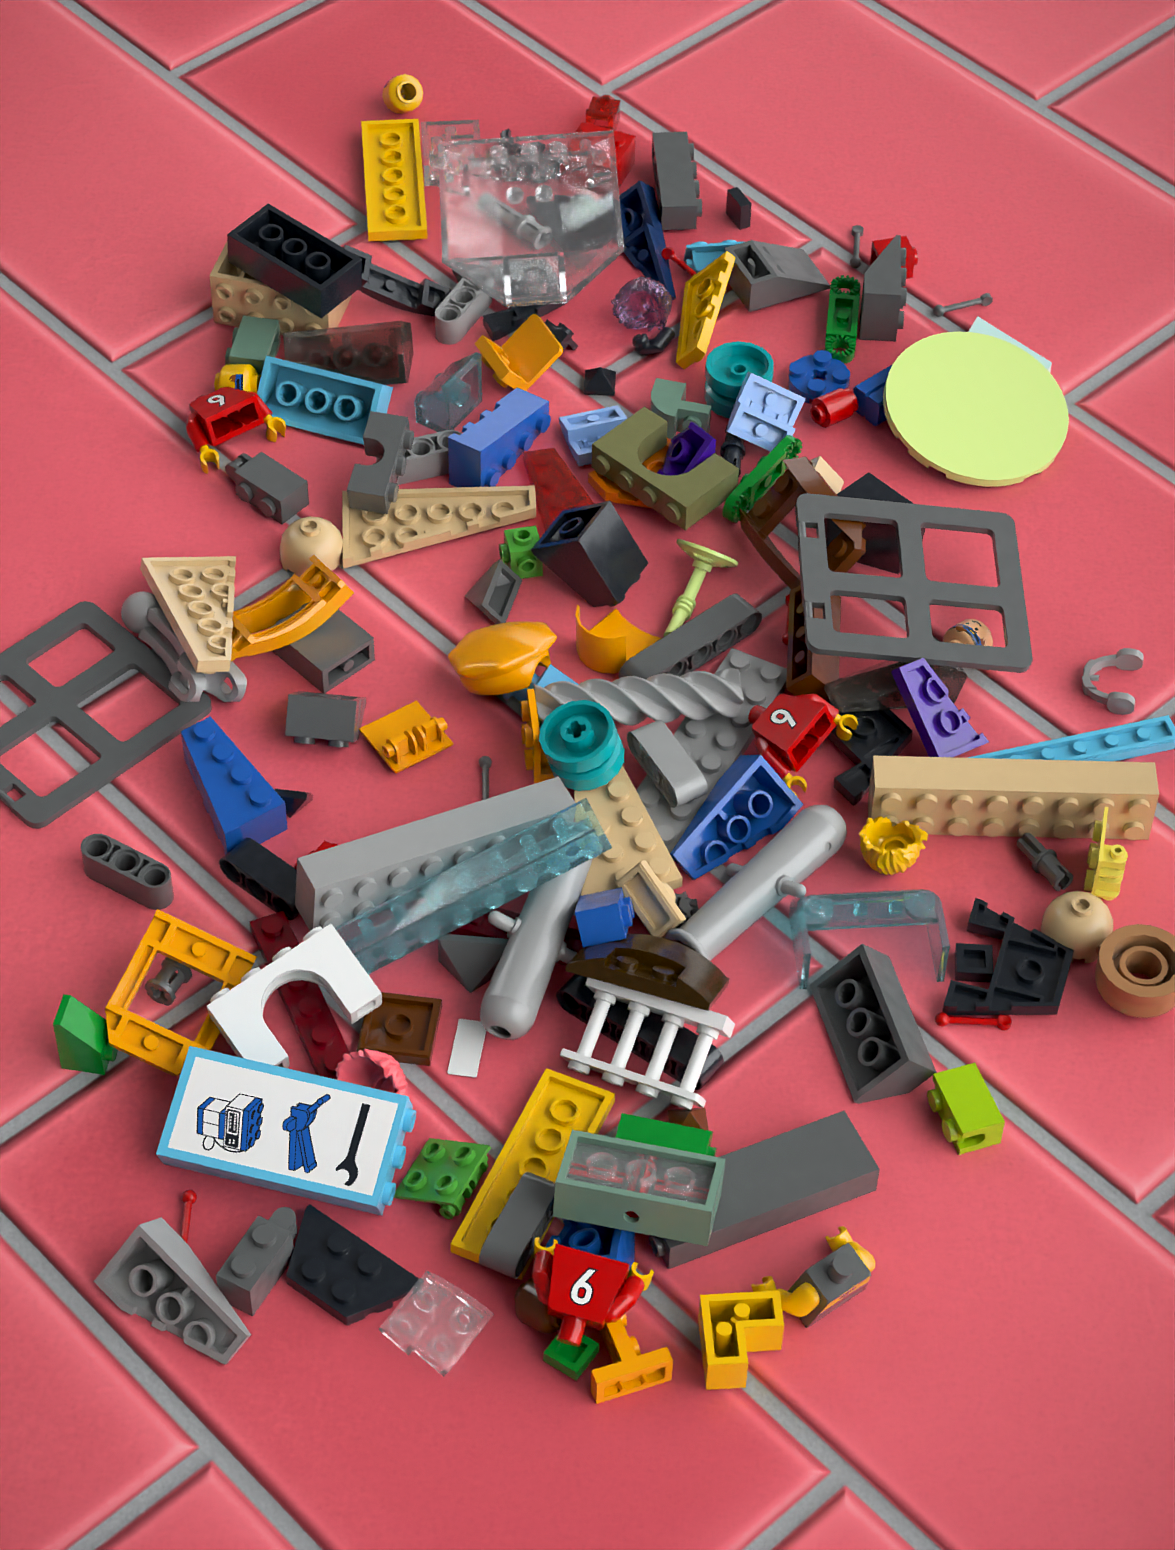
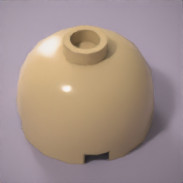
(310, 537)
(1078, 922)

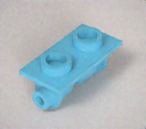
(701, 254)

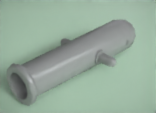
(764, 880)
(531, 954)

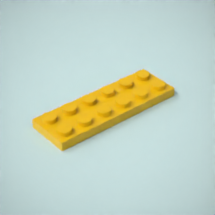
(394, 180)
(533, 1146)

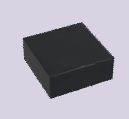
(738, 208)
(973, 962)

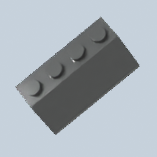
(871, 1026)

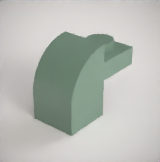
(670, 403)

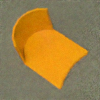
(610, 642)

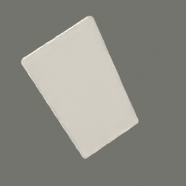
(467, 1048)

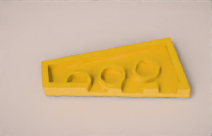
(700, 309)

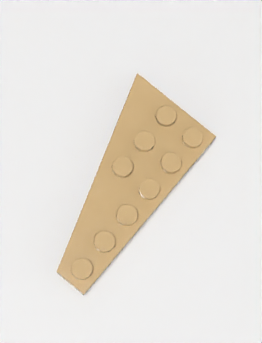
(197, 604)

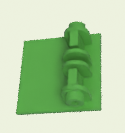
(445, 1174)

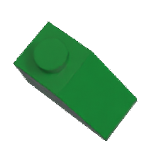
(82, 1038)

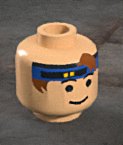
(969, 632)

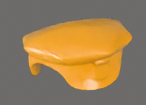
(502, 656)

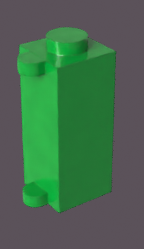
(665, 1134)

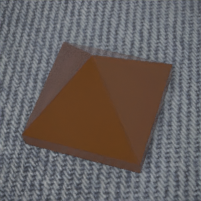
(693, 1118)

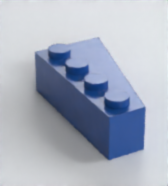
(497, 440)
(231, 787)

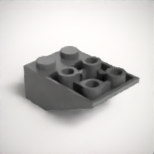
(772, 274)
(884, 294)

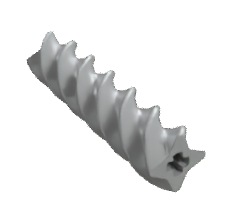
(657, 697)

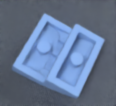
(764, 412)
(587, 427)

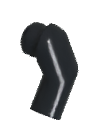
(653, 346)

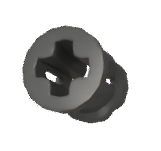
(168, 981)

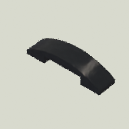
(398, 290)

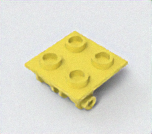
(1107, 864)

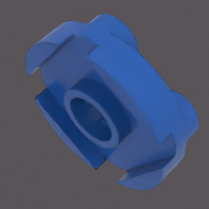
(817, 366)

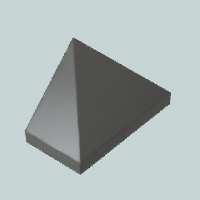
(495, 592)
(470, 958)

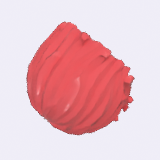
(372, 1070)

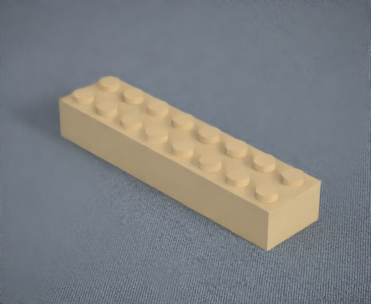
(1015, 796)

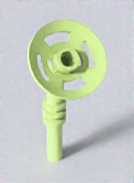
(703, 562)

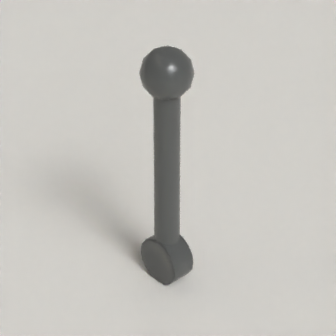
(857, 232)
(985, 300)
(485, 763)

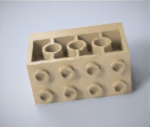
(241, 295)

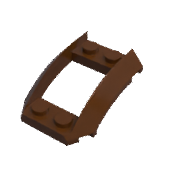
(778, 502)

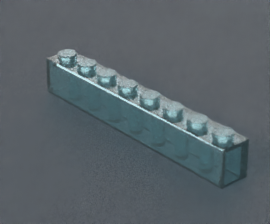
(475, 886)

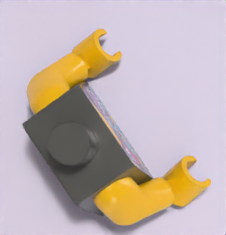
(827, 1282)

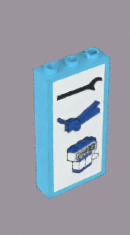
(286, 1130)

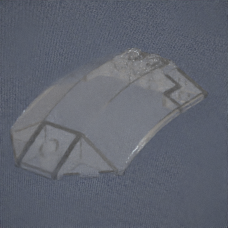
(556, 181)

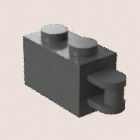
(268, 486)
(258, 1260)

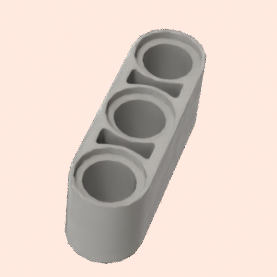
(460, 312)
(427, 457)
(667, 763)

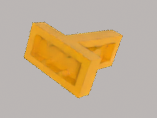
(629, 1368)

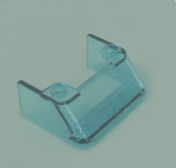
(867, 910)

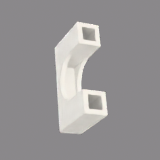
(318, 959)

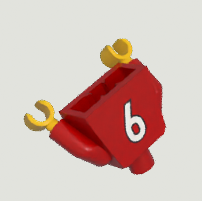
(224, 416)
(794, 729)
(584, 1288)

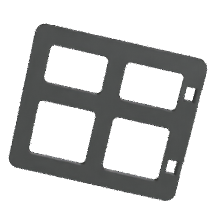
(912, 587)
(61, 703)

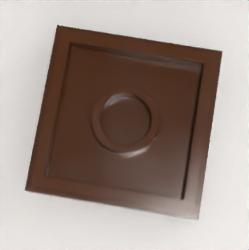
(402, 1028)

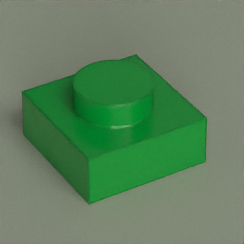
(571, 1359)

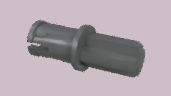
(1045, 862)

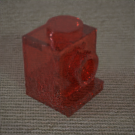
(604, 109)

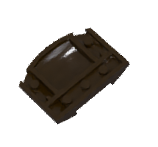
(654, 968)

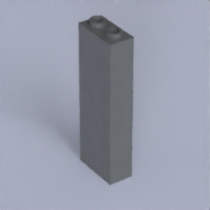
(782, 1183)

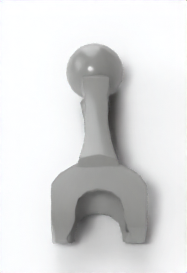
(144, 616)

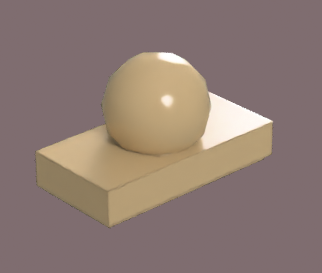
(651, 899)

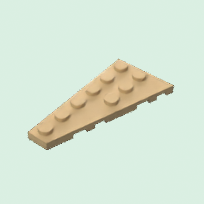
(429, 518)
(630, 835)

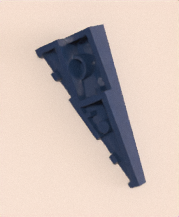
(644, 234)

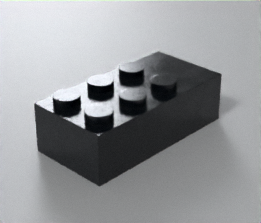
(294, 260)

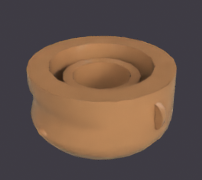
(1142, 951)

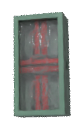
(639, 1187)

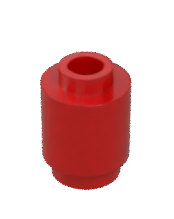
(833, 407)

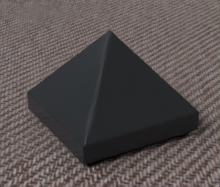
(599, 382)
(294, 800)

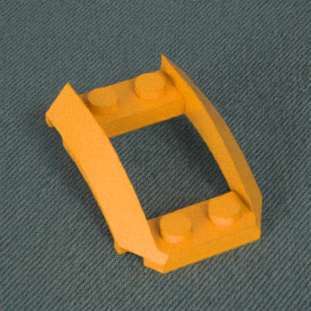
(315, 583)
(188, 947)

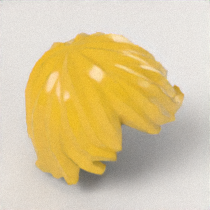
(889, 847)

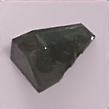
(365, 351)
(877, 690)

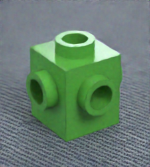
(517, 551)

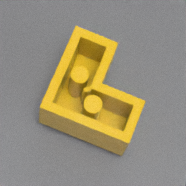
(732, 1327)

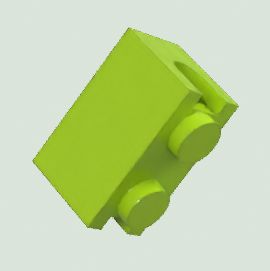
(966, 1109)

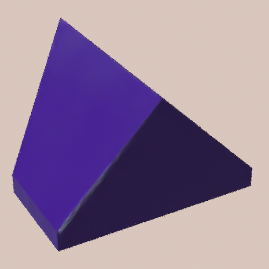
(688, 450)

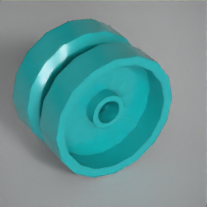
(727, 369)
(582, 745)

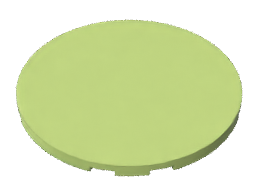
(975, 408)

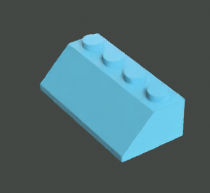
(321, 399)

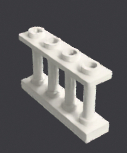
(674, 1014)

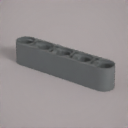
(696, 640)

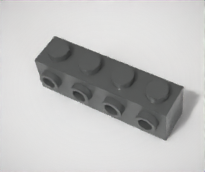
(675, 180)

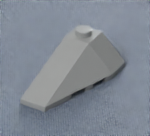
(168, 1285)

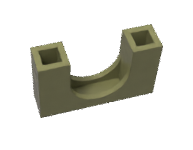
(678, 498)

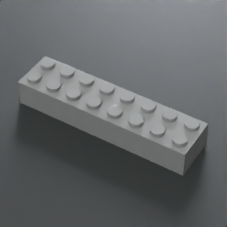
(373, 869)

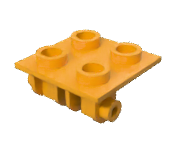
(407, 736)

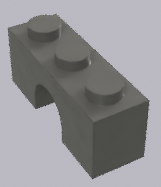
(376, 485)

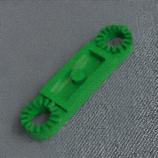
(842, 318)
(761, 479)

